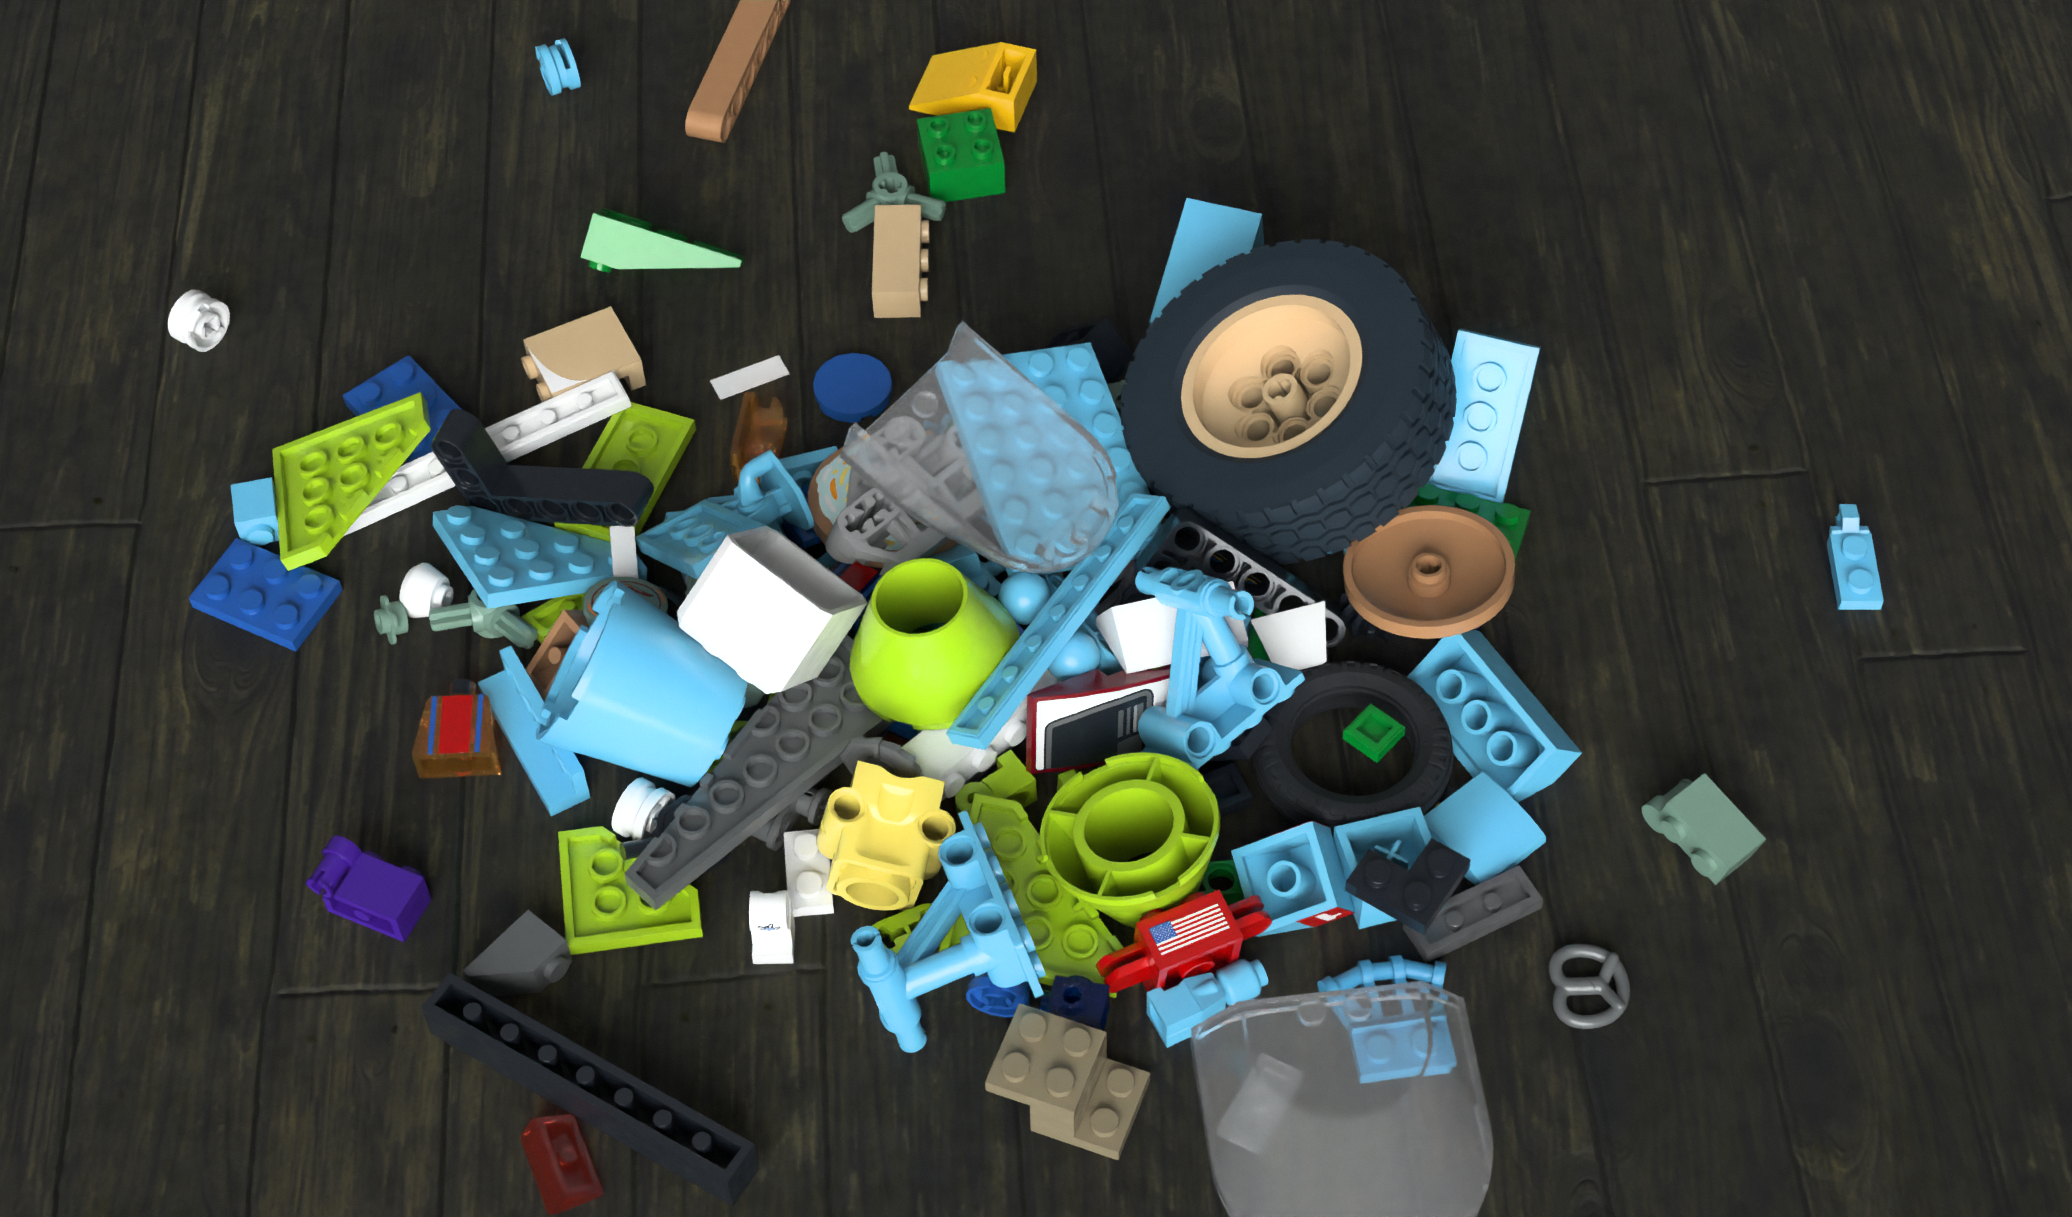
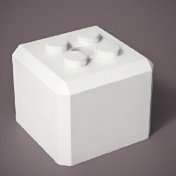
(769, 610)

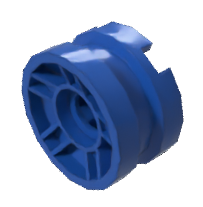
(996, 1000)

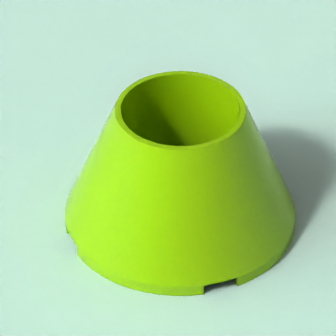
(933, 673)
(1129, 810)

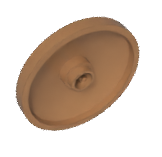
(1430, 573)

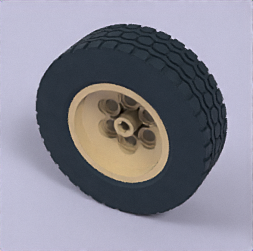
(1291, 398)

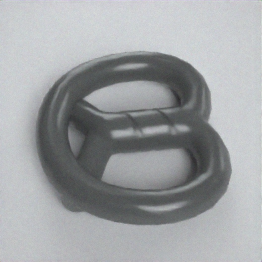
(1595, 985)

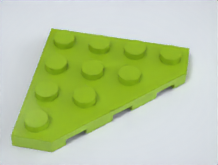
(337, 473)
(1062, 926)

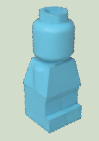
(1201, 997)

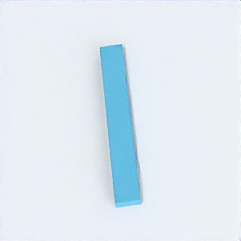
(1056, 623)

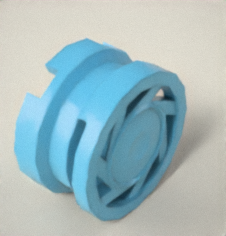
(558, 66)

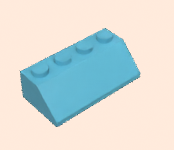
(1494, 716)

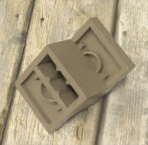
(1068, 1081)

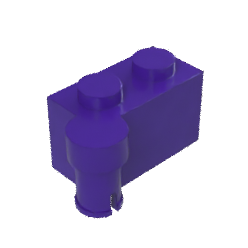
(369, 889)

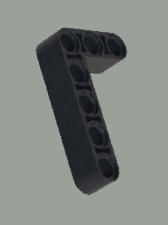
(535, 491)
(1242, 563)

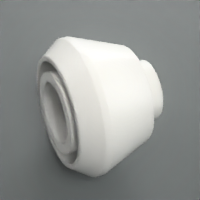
(424, 590)

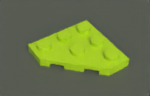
(604, 910)

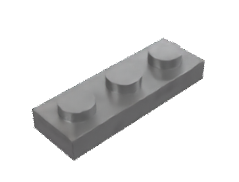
(1477, 913)

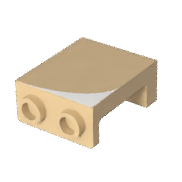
(580, 353)

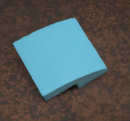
(1485, 827)

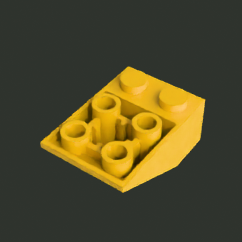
(979, 78)

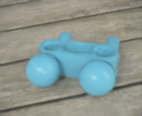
(1087, 650)

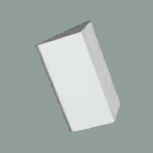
(1144, 633)

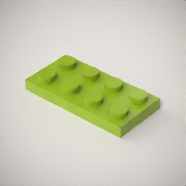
(640, 442)

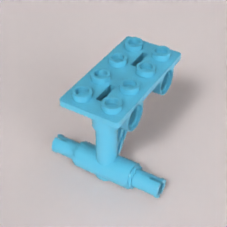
(1235, 685)
(995, 945)

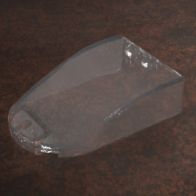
(990, 462)

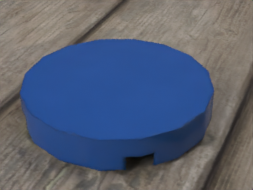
(852, 387)

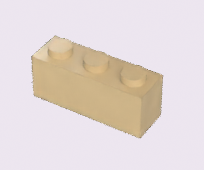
(899, 261)

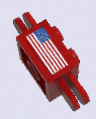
(1184, 942)

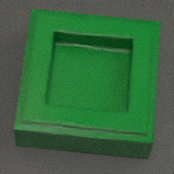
(1373, 732)

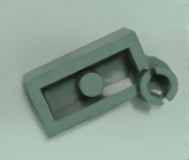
(1704, 826)

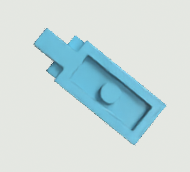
(1853, 562)

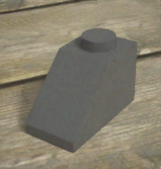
(521, 959)

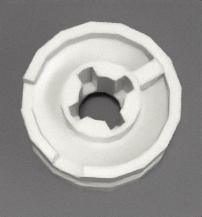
(198, 320)
(639, 809)

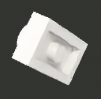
(807, 874)

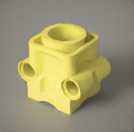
(883, 837)

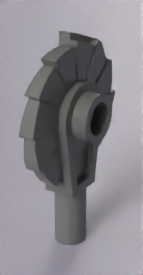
(880, 753)

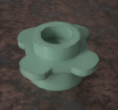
(391, 619)

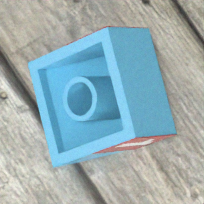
(1295, 877)

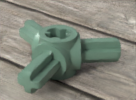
(890, 189)
(486, 622)

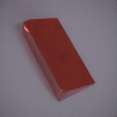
(560, 1162)

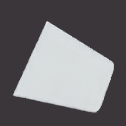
(1294, 636)

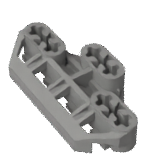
(884, 518)

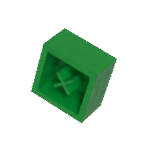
(961, 155)

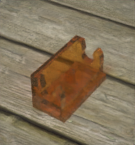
(756, 432)

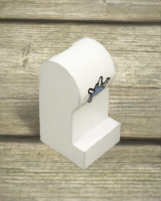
(772, 927)

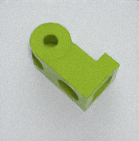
(1008, 782)

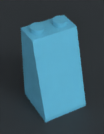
(1205, 238)

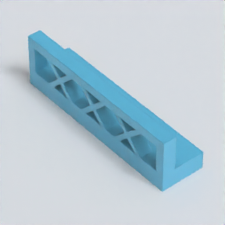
(517, 710)

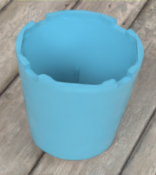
(641, 693)

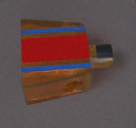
(457, 735)

